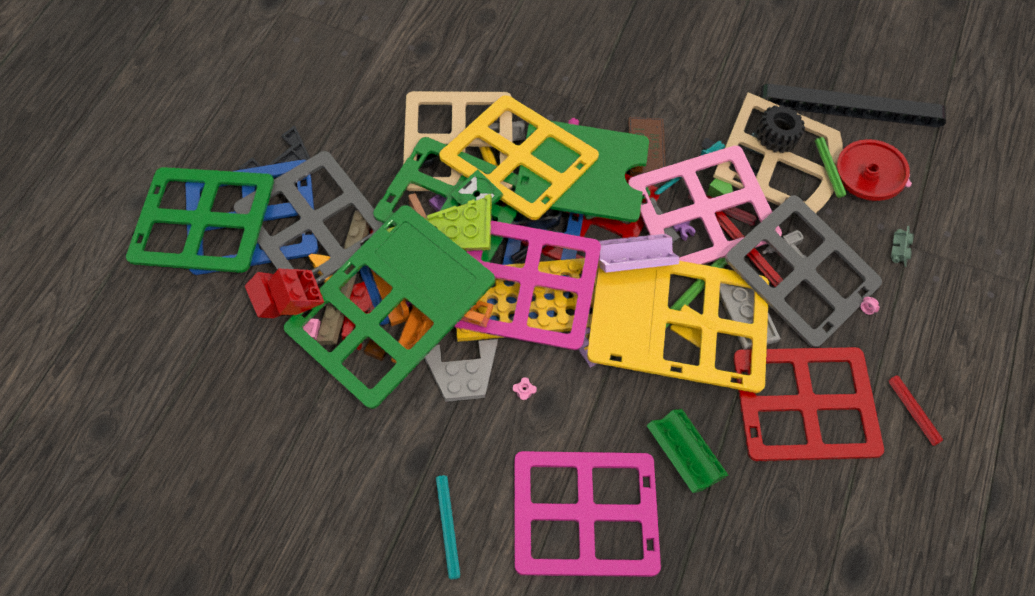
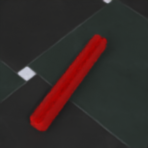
(915, 410)

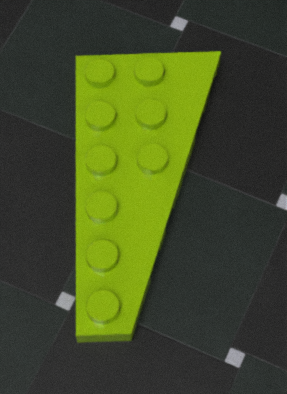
(466, 224)

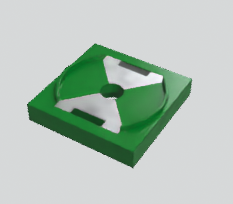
(476, 183)

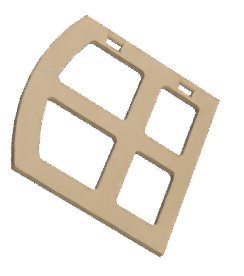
(738, 136)

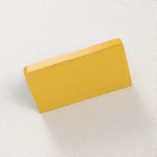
(692, 334)

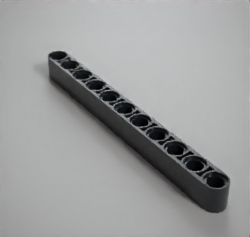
(855, 105)

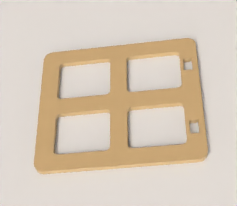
(458, 101)

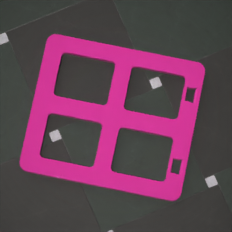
(585, 513)

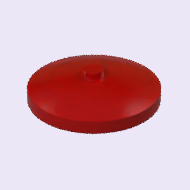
(872, 170)

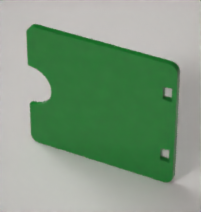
(602, 187)

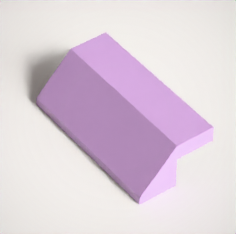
(637, 253)

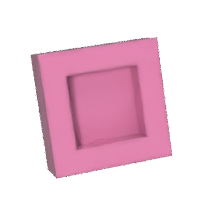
(312, 328)

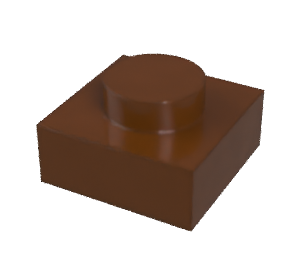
(375, 351)

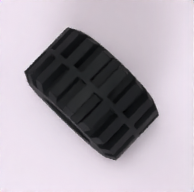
(780, 129)

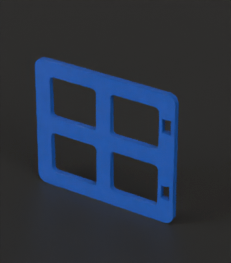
(309, 242)

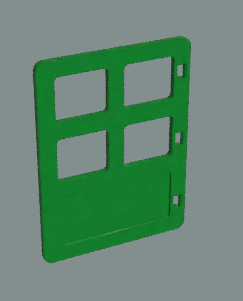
(420, 268)

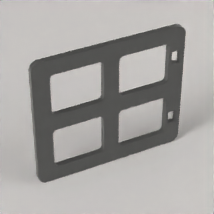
(311, 219)
(803, 270)

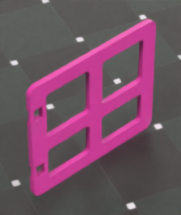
(530, 277)

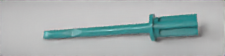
(717, 146)

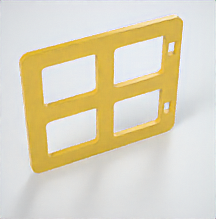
(520, 155)

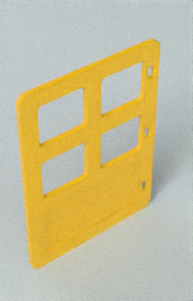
(633, 315)

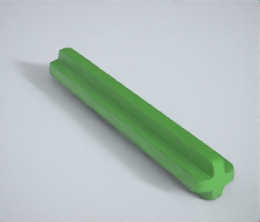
(830, 167)

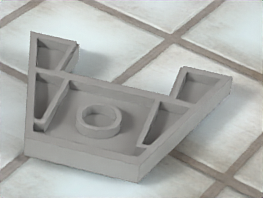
(465, 377)

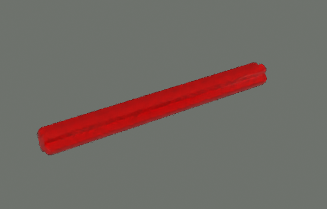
(753, 255)

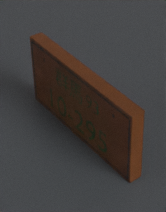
(654, 130)

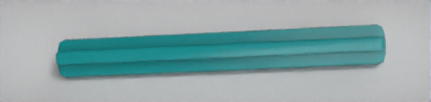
(448, 527)

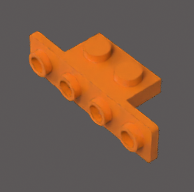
(414, 329)

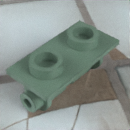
(902, 252)

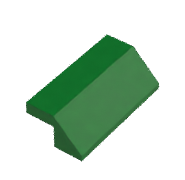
(687, 450)

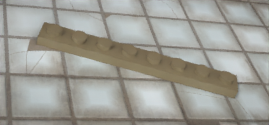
(332, 317)

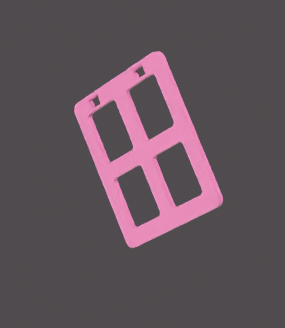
(703, 207)

